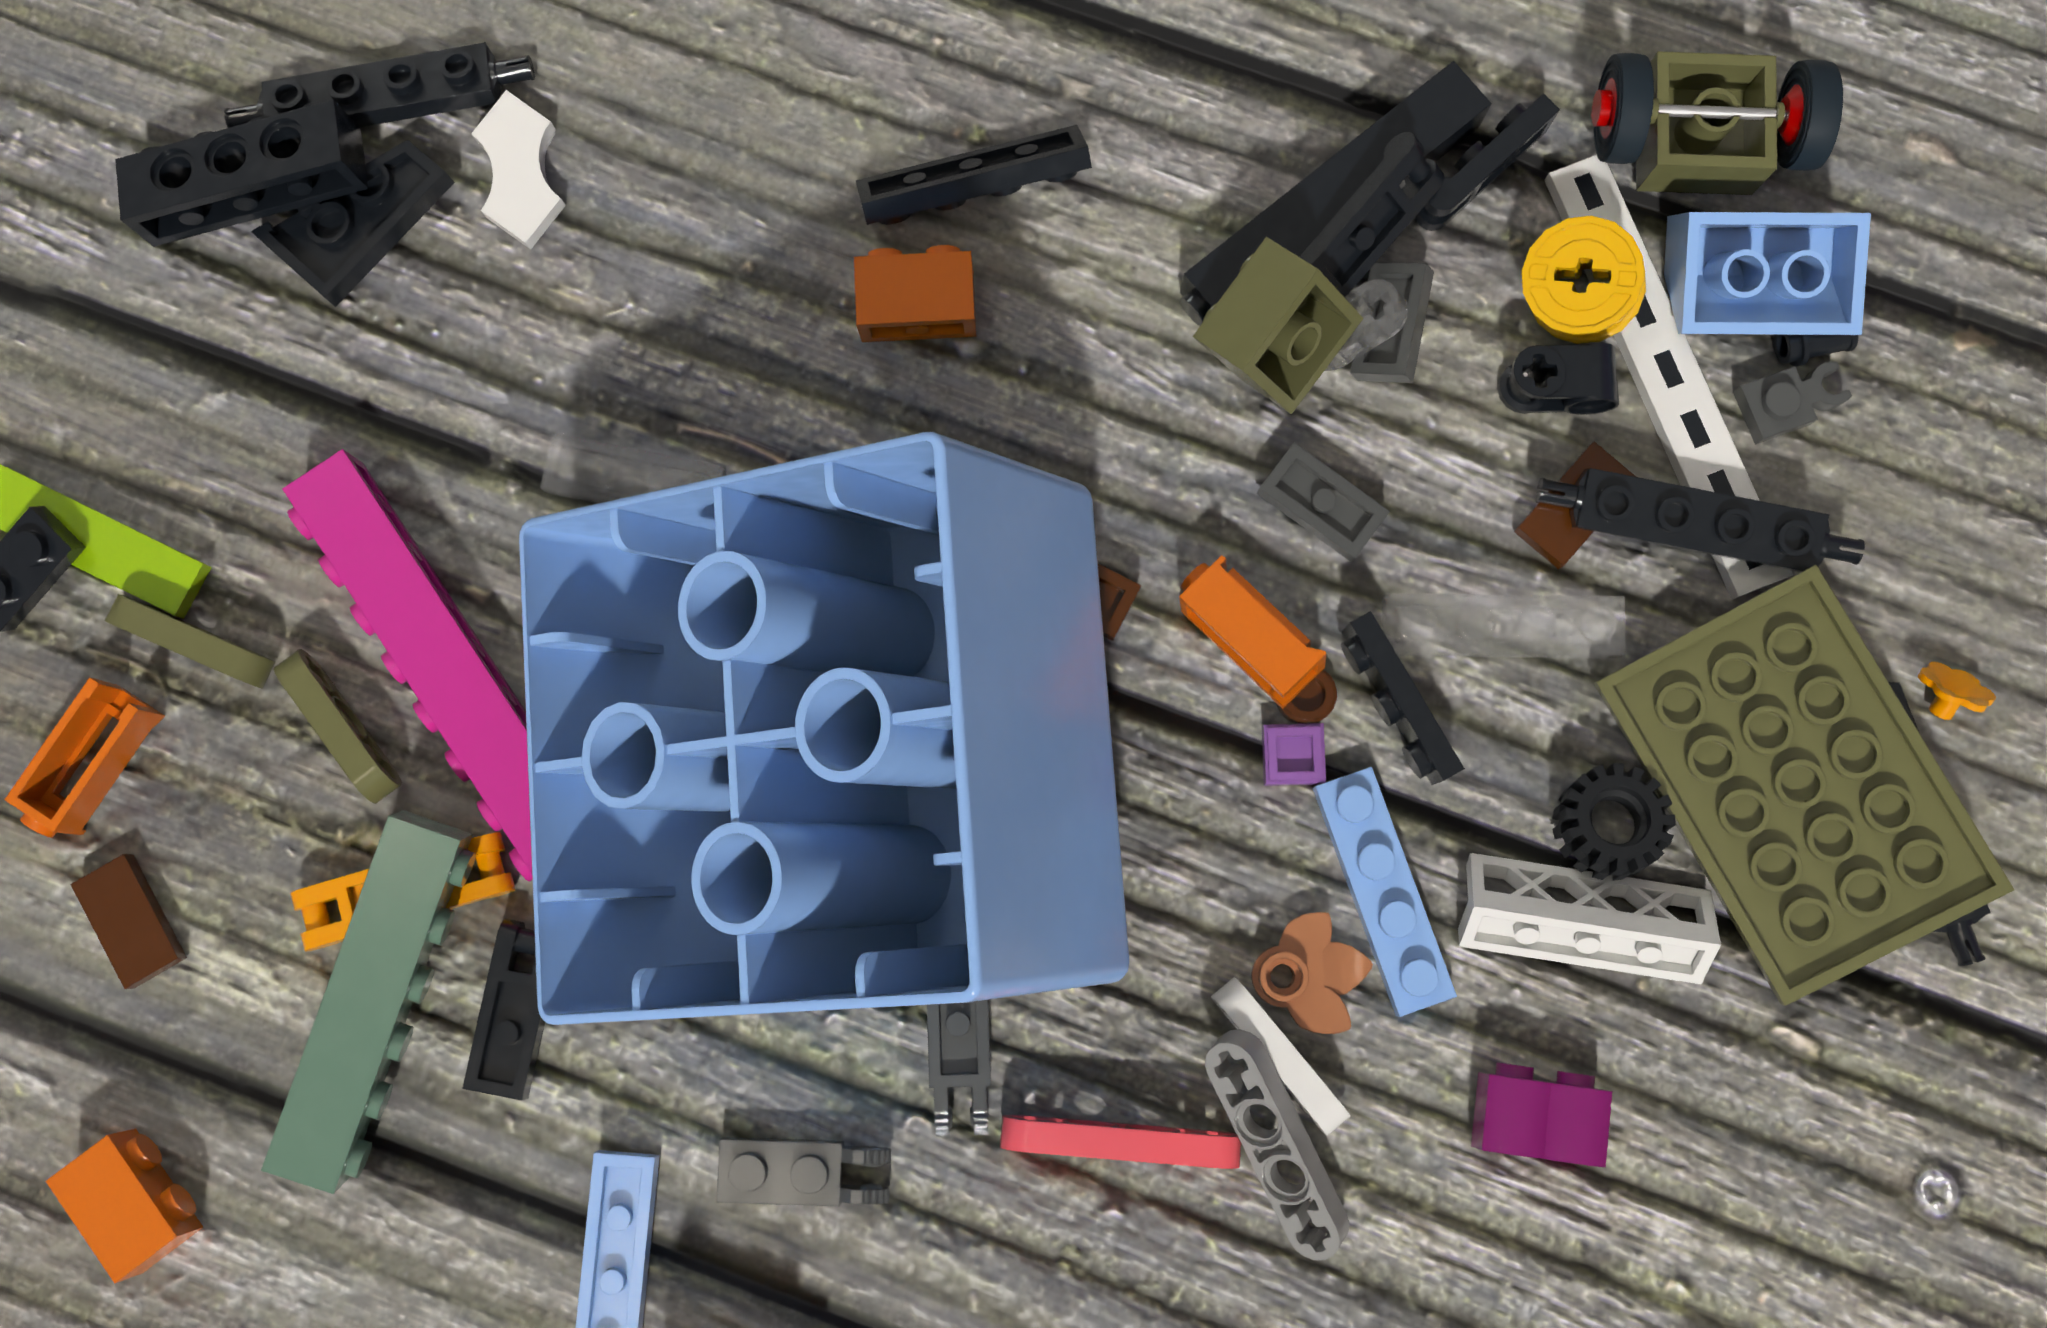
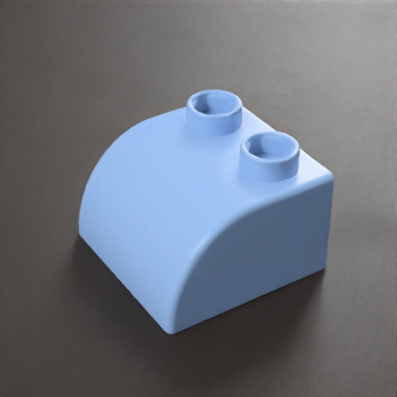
(821, 740)

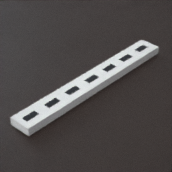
(1667, 371)

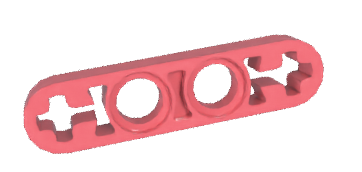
(1120, 1141)

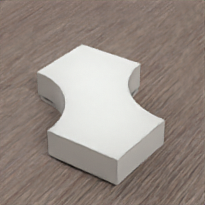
(517, 148)

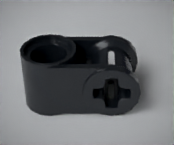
(1570, 379)

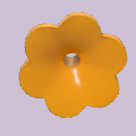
(1954, 689)

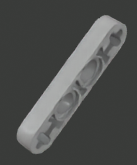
(1286, 1142)

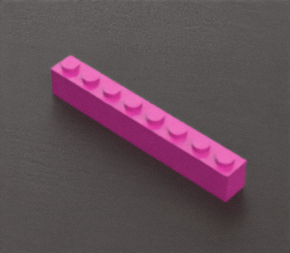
(423, 637)

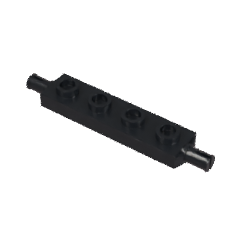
(395, 86)
(1699, 520)

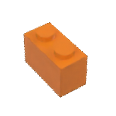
(915, 294)
(125, 1203)

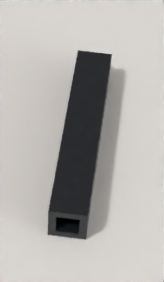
(1436, 113)

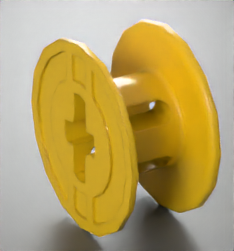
(1563, 254)

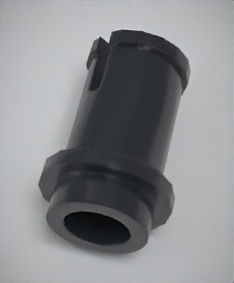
(1799, 348)

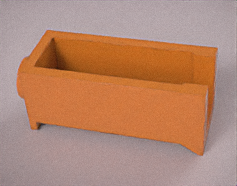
(1250, 631)
(66, 747)

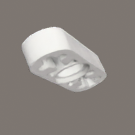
(1292, 1068)

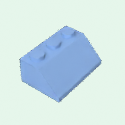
(1767, 272)

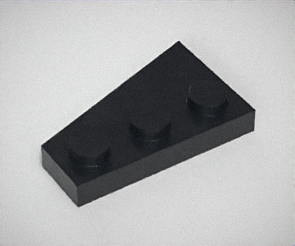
(347, 236)

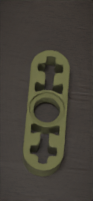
(190, 641)
(337, 726)

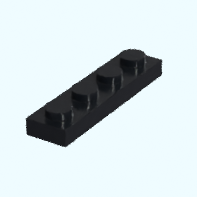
(989, 170)

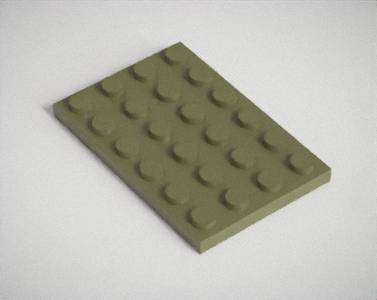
(1802, 786)

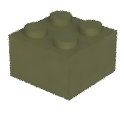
(1278, 324)

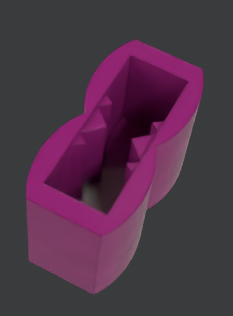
(1542, 1118)

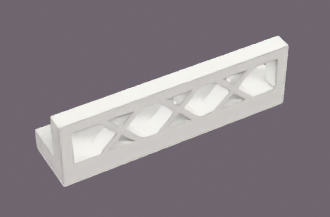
(1589, 929)

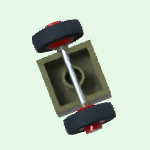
(1714, 119)

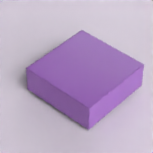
(1293, 754)

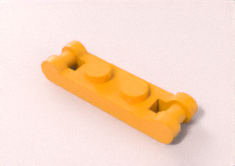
(347, 889)

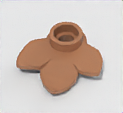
(1319, 974)

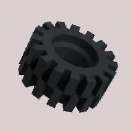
(1637, 797)

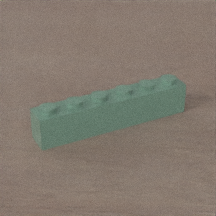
(368, 1002)

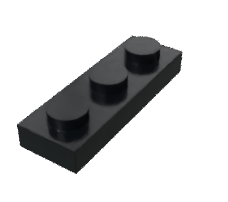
(1399, 700)

